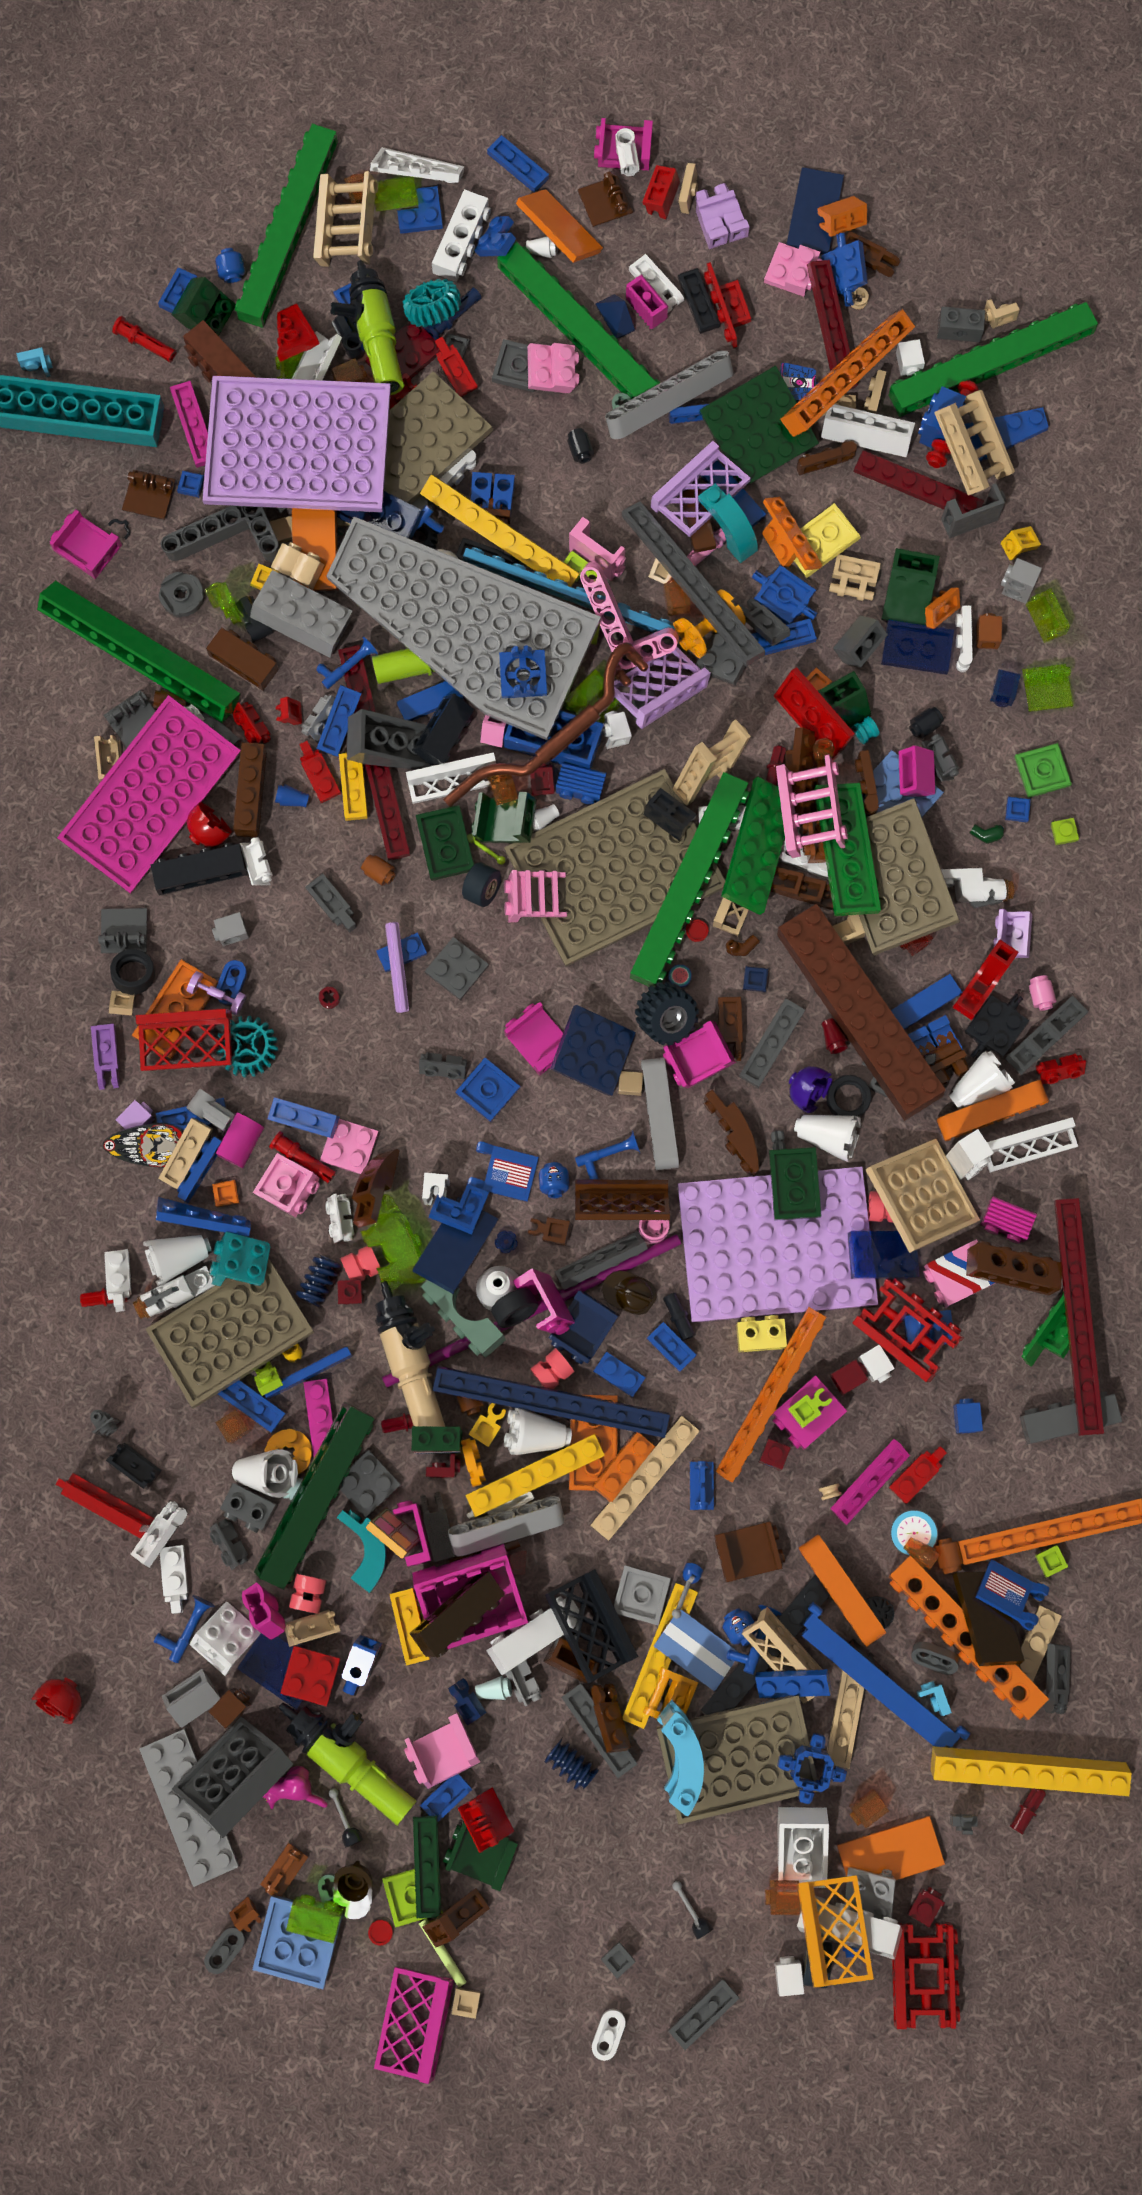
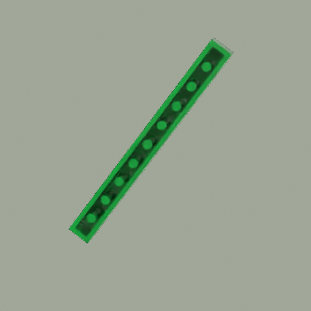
(286, 226)
(575, 322)
(994, 358)
(138, 651)
(689, 879)

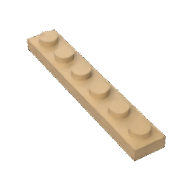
(645, 1478)

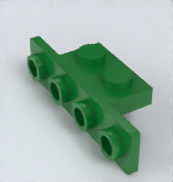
(1049, 1335)

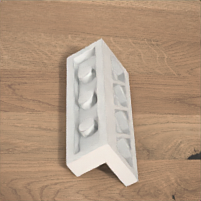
(317, 360)
(446, 771)
(1032, 1135)

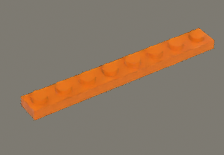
(770, 1394)
(1051, 1531)

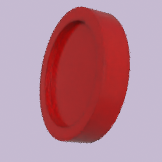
(697, 930)
(380, 1932)

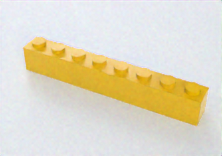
(1030, 1771)

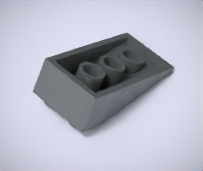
(383, 740)

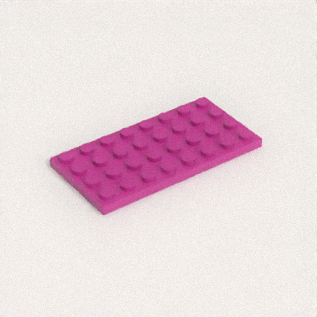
(149, 794)

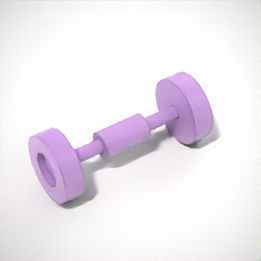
(195, 982)

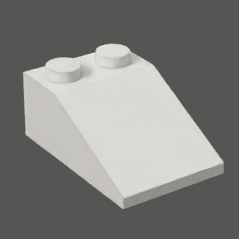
(803, 1844)

